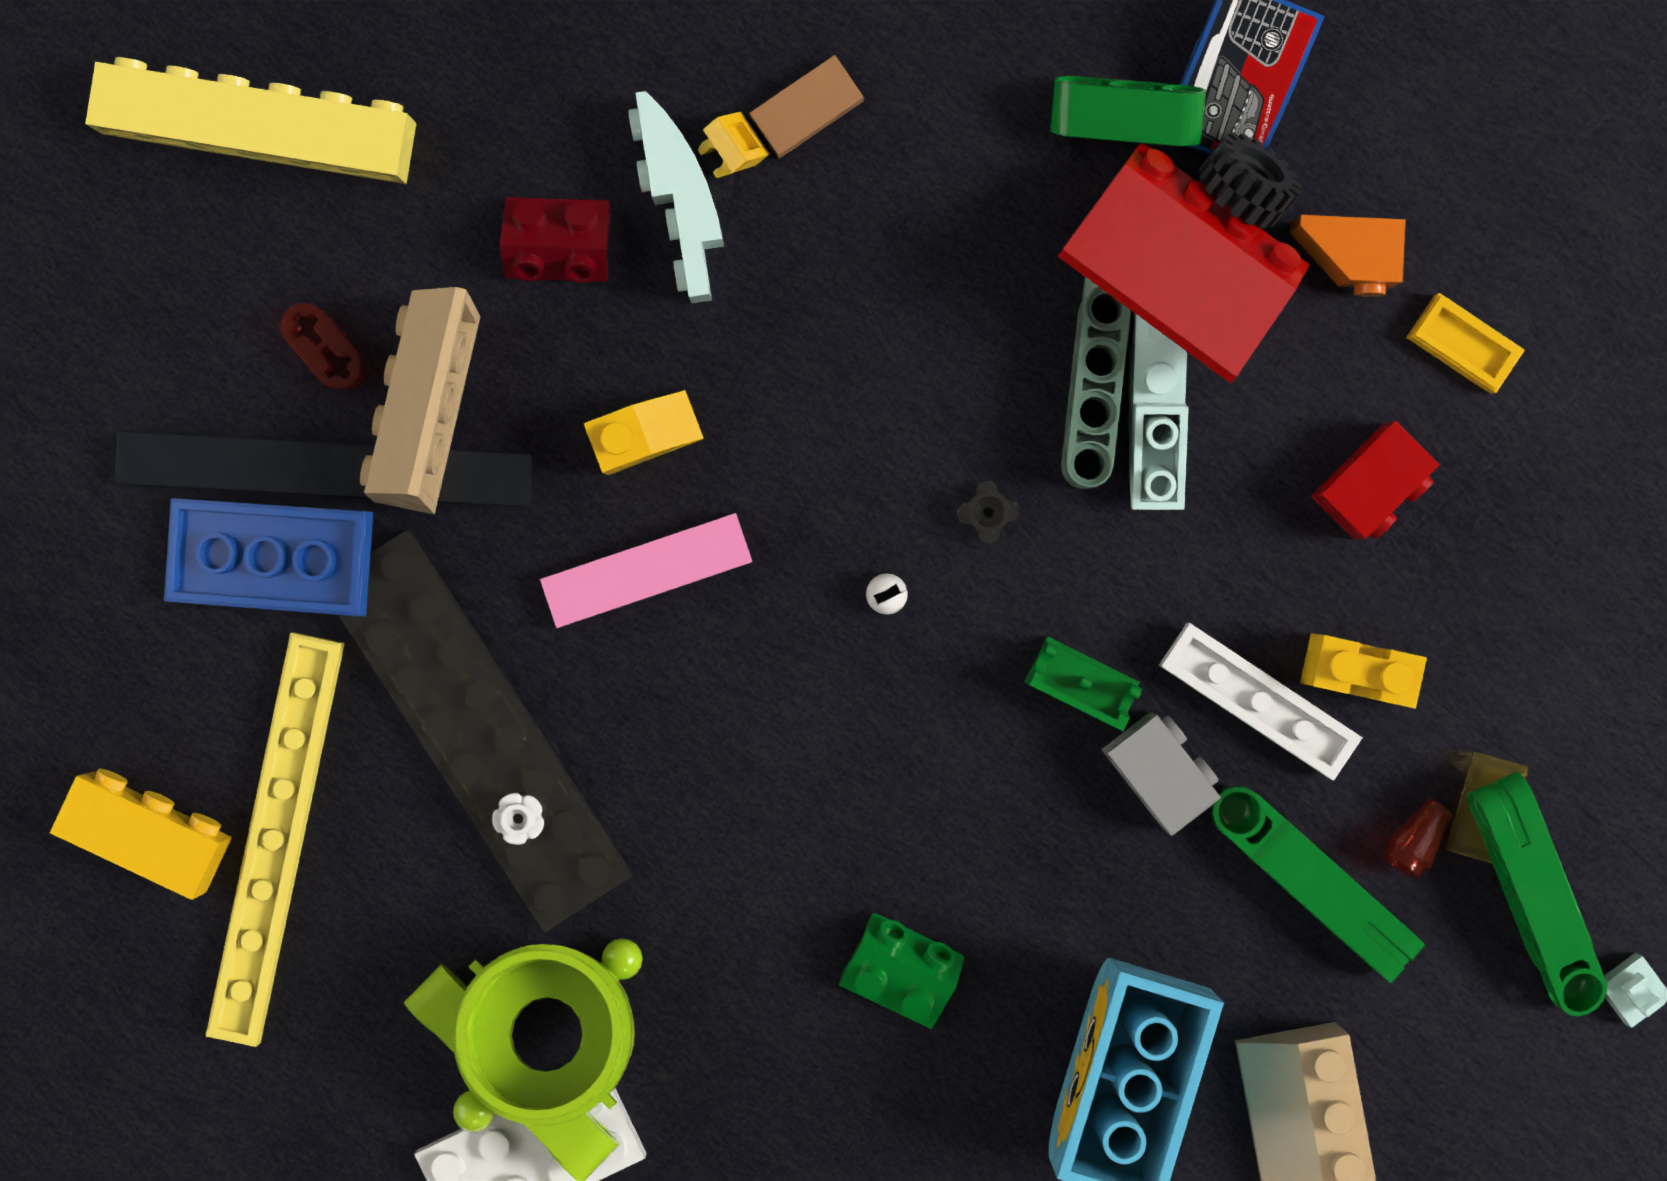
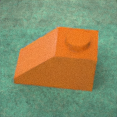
(1355, 250)

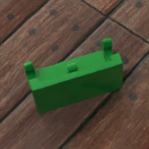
(1083, 683)

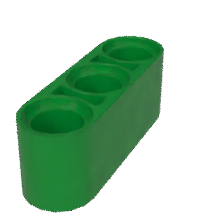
(1128, 110)

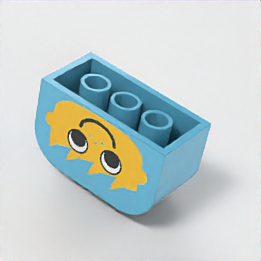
(1132, 1076)

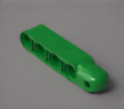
(1315, 881)
(1538, 893)

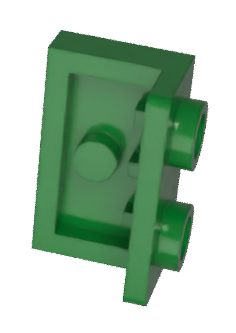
(903, 970)

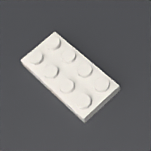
(515, 1154)

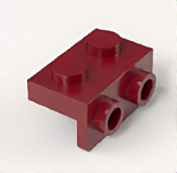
(555, 239)

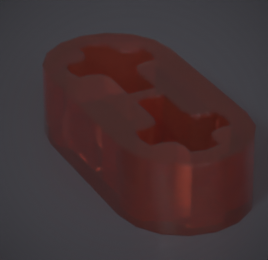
(314, 355)

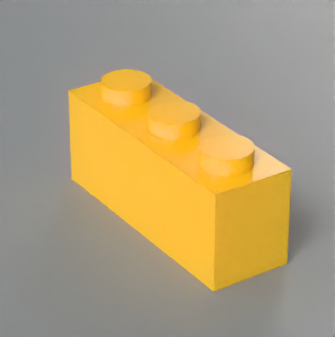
(141, 833)

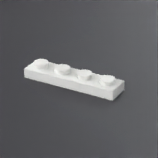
(1260, 701)

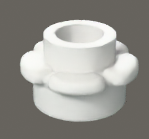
(516, 804)

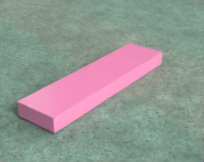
(646, 570)

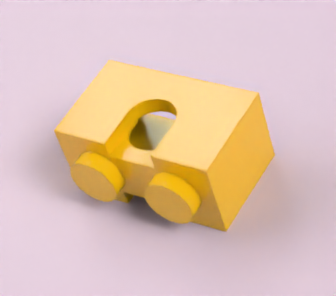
(1353, 667)

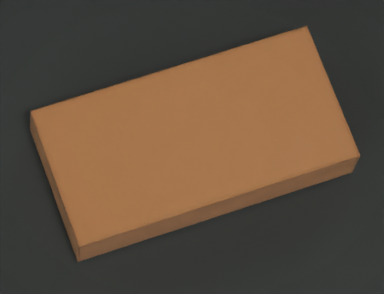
(806, 106)

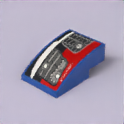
(1249, 66)

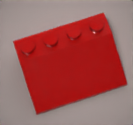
(1185, 262)

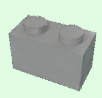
(1162, 772)

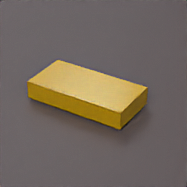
(1465, 343)

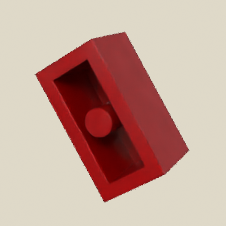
(1376, 482)

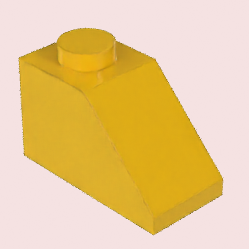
(643, 432)

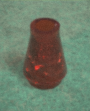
(1418, 839)

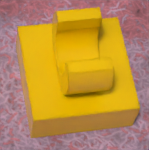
(734, 142)

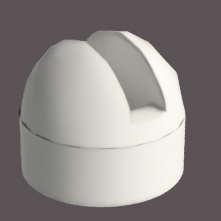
(882, 583)

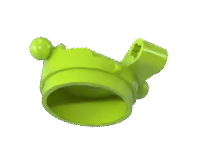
(479, 1030)

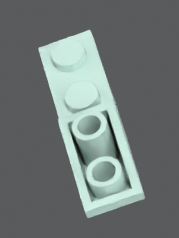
(676, 177)
(1156, 420)

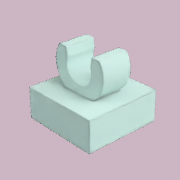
(1634, 990)

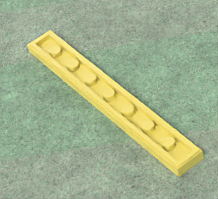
(275, 839)

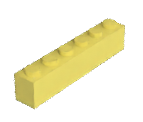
(251, 121)

